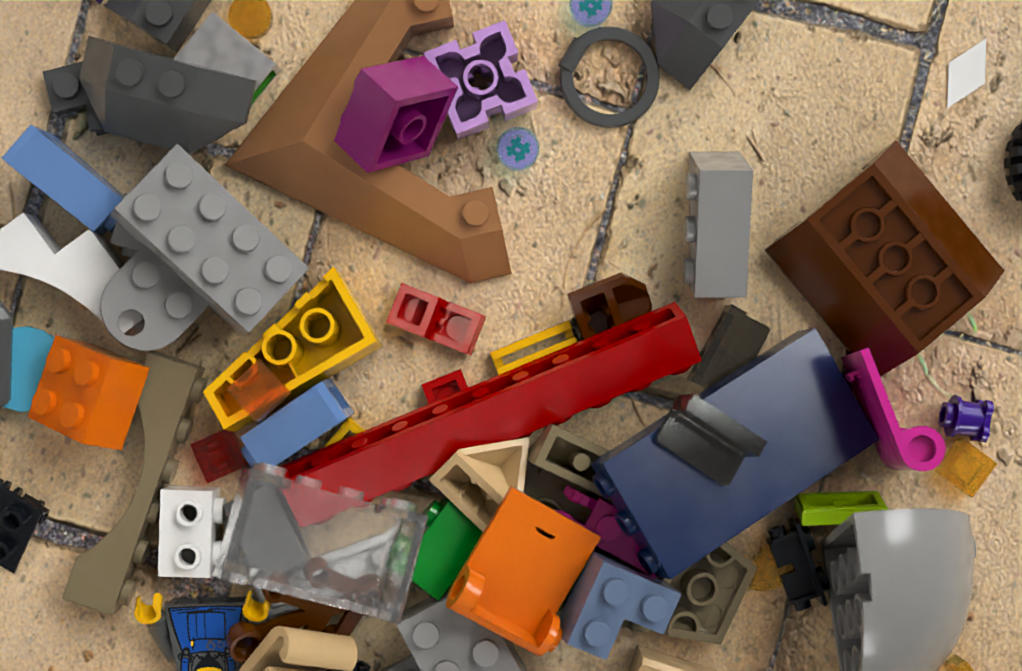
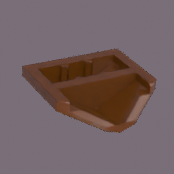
(608, 304)

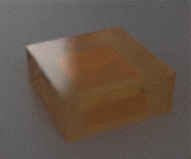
(258, 391)

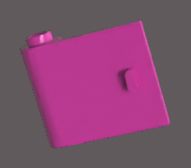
(898, 448)

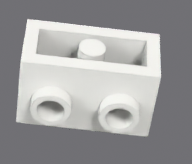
(189, 531)

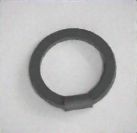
(574, 55)

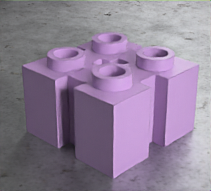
(492, 57)

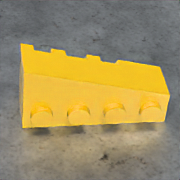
(305, 347)

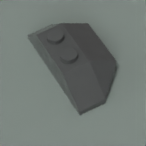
(694, 33)
(162, 97)

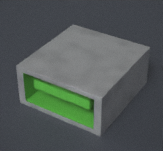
(224, 49)

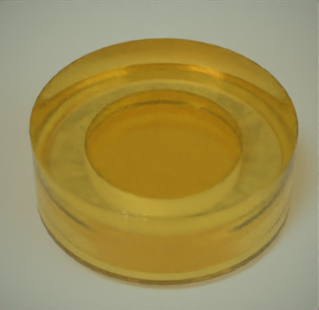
(251, 18)

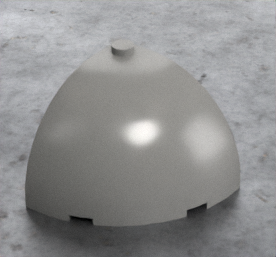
(899, 587)

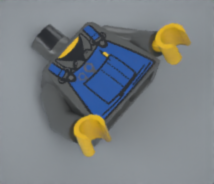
(195, 629)

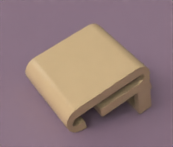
(302, 651)

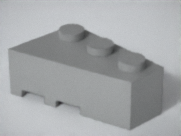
(718, 224)

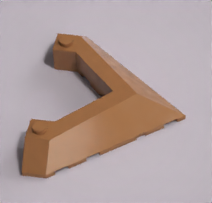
(298, 155)

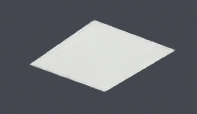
(966, 73)

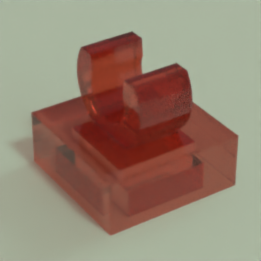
(219, 455)

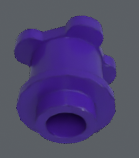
(966, 418)

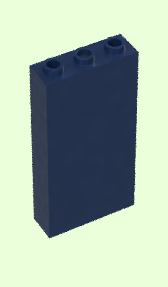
(786, 397)

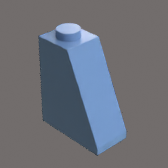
(65, 178)
(296, 424)

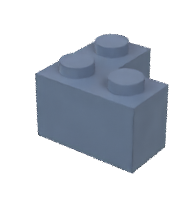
(606, 596)

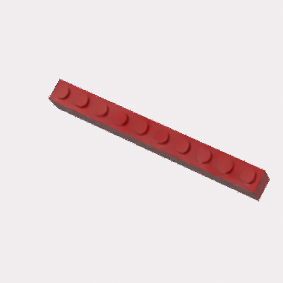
(507, 405)

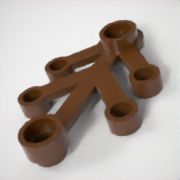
(310, 616)

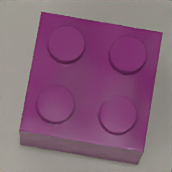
(395, 113)

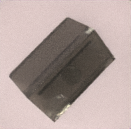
(730, 345)
(707, 438)

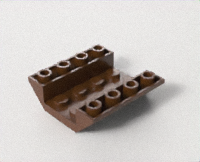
(887, 261)

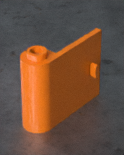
(520, 575)

